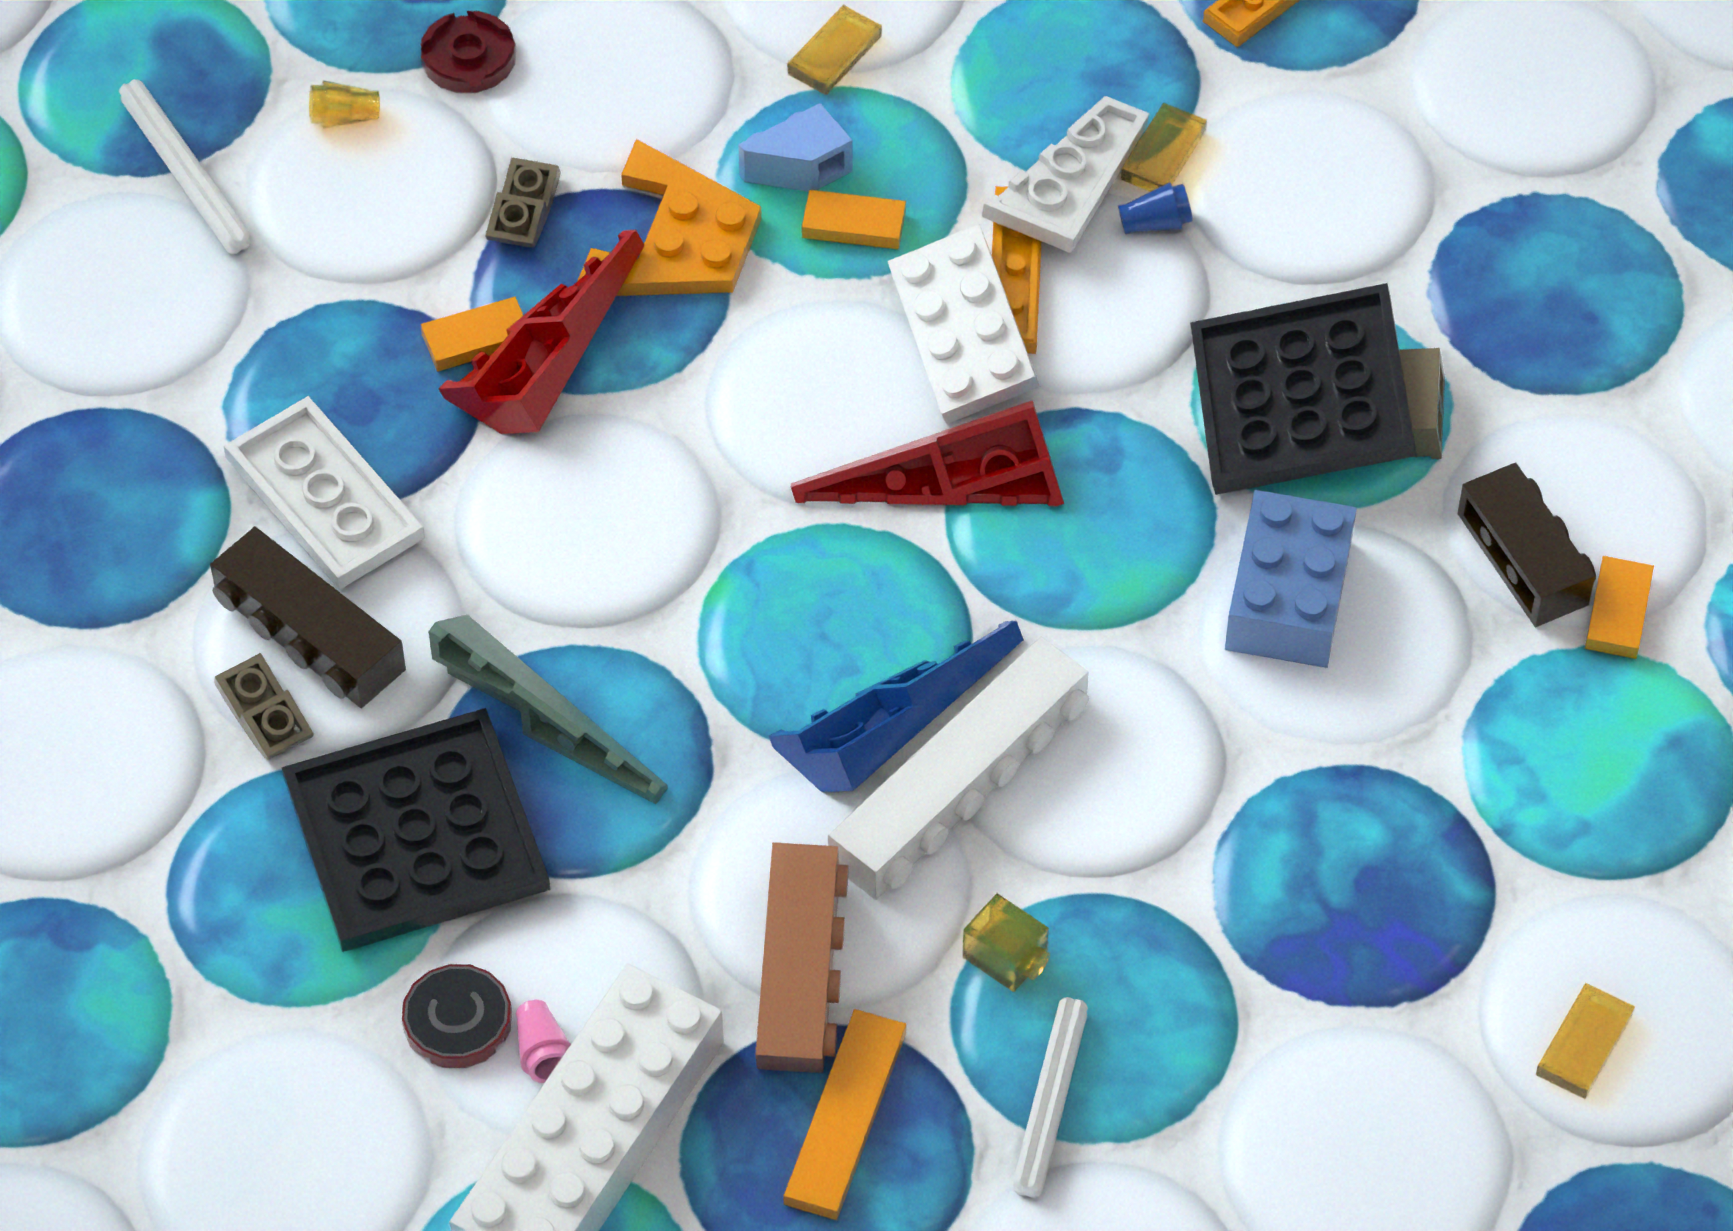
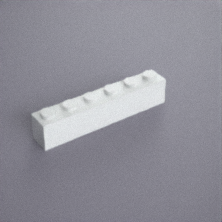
(960, 767)

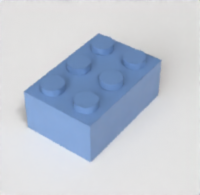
(1290, 578)

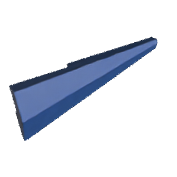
(865, 732)

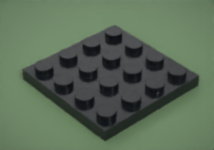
(1302, 389)
(415, 829)

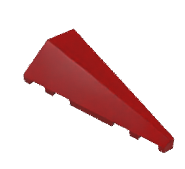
(532, 365)
(981, 461)

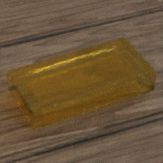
(834, 49)
(1163, 148)
(1585, 1040)

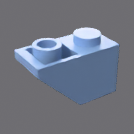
(798, 152)

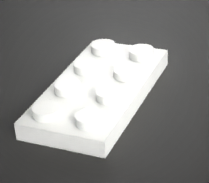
(963, 324)
(324, 492)

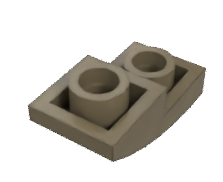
(524, 203)
(263, 707)

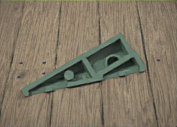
(545, 714)

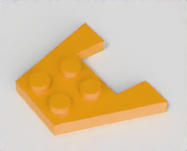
(696, 234)

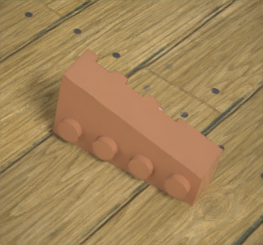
(799, 958)

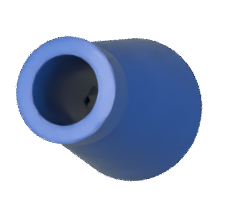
(1157, 210)

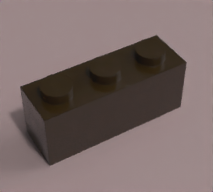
(1526, 544)

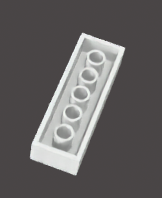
(598, 1111)

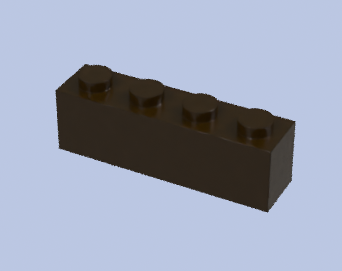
(307, 618)

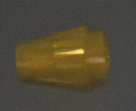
(342, 104)

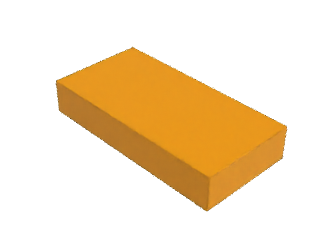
(853, 219)
(465, 334)
(1619, 607)

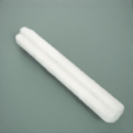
(1050, 1097)

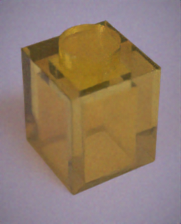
(1006, 943)

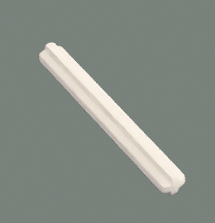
(185, 167)

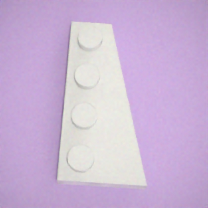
(1070, 178)

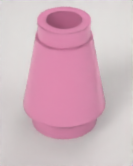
(540, 1040)

